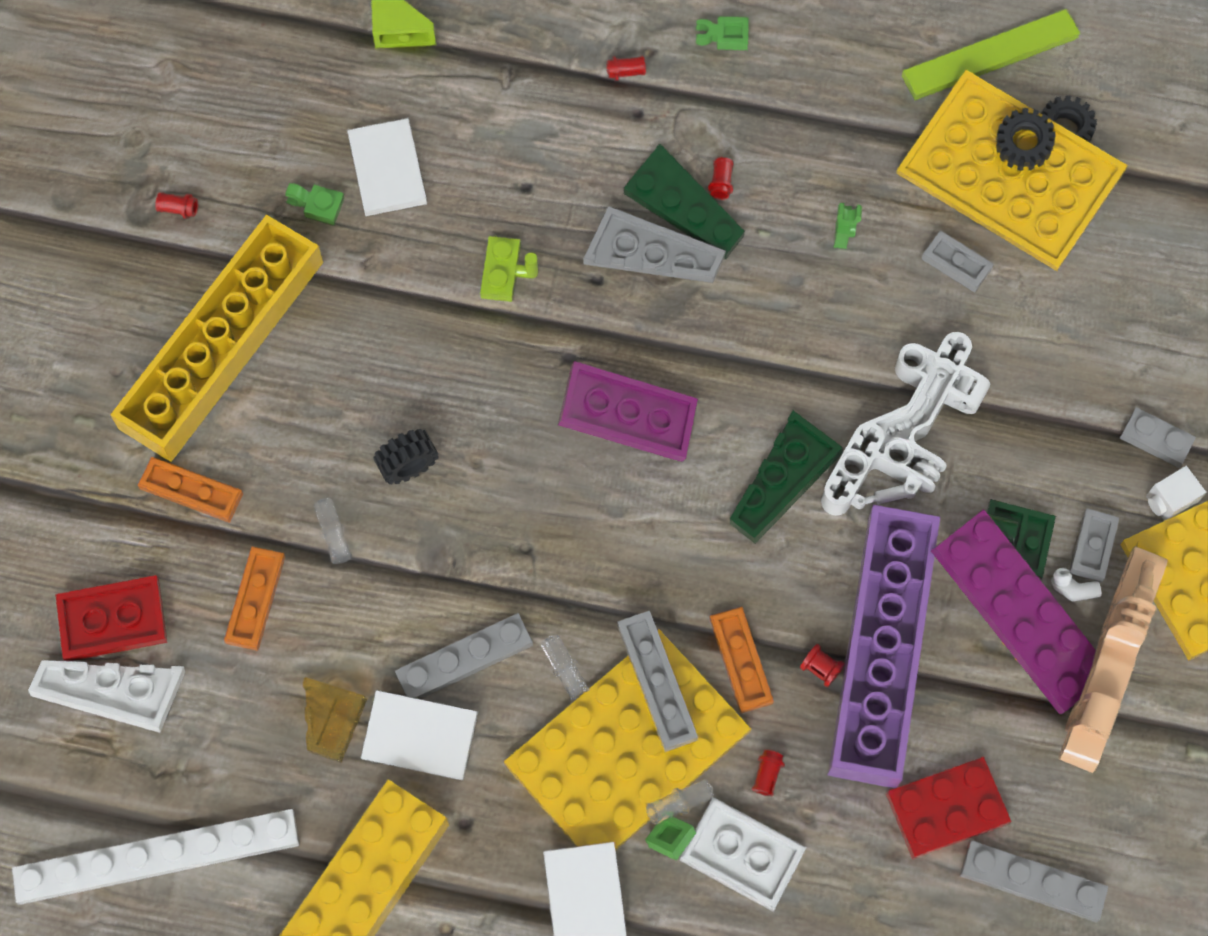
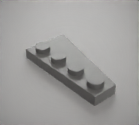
(647, 248)

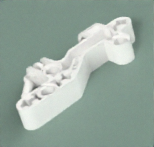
(937, 383)

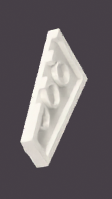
(112, 691)

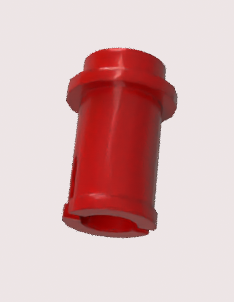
(625, 67)
(721, 181)
(182, 205)
(768, 772)

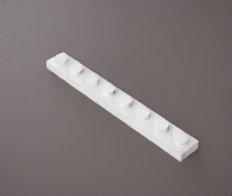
(155, 856)

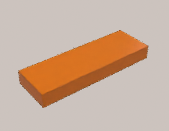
(190, 489)
(254, 598)
(741, 660)

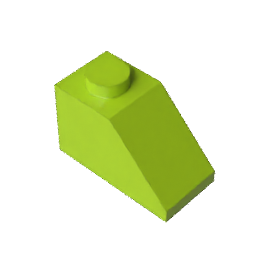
(400, 25)

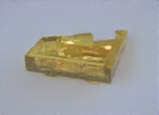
(330, 718)

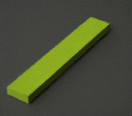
(991, 54)

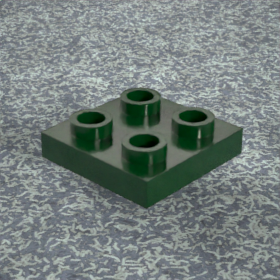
(1026, 530)

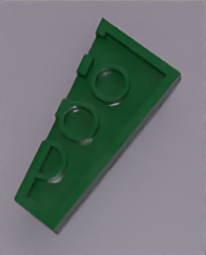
(680, 200)
(788, 472)

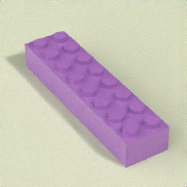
(884, 647)

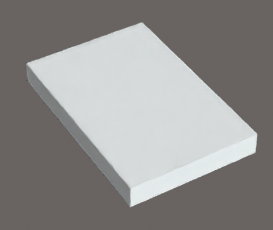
(387, 167)
(419, 735)
(743, 854)
(585, 891)

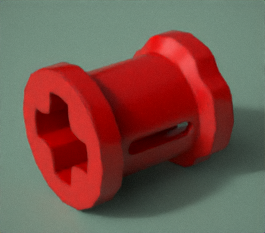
(822, 665)

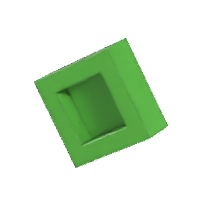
(671, 837)

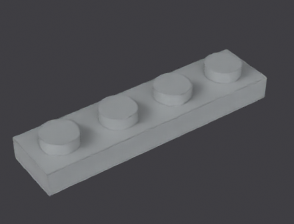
(464, 657)
(657, 681)
(1034, 881)

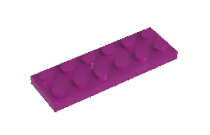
(1018, 609)

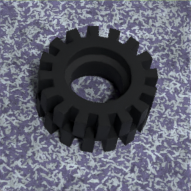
(1075, 112)
(1032, 122)
(406, 456)

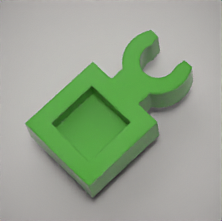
(729, 33)

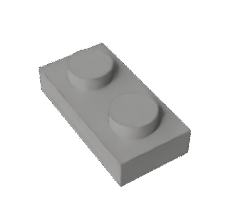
(957, 261)
(1157, 437)
(1094, 545)

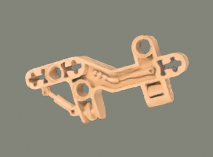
(1114, 660)

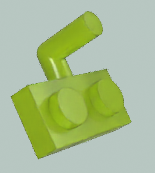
(502, 268)

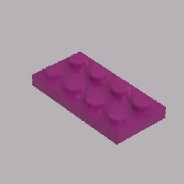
(628, 411)

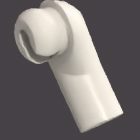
(1072, 590)

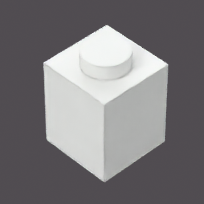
(1175, 494)

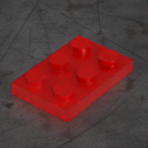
(111, 618)
(948, 807)

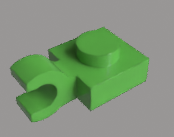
(319, 204)
(846, 224)

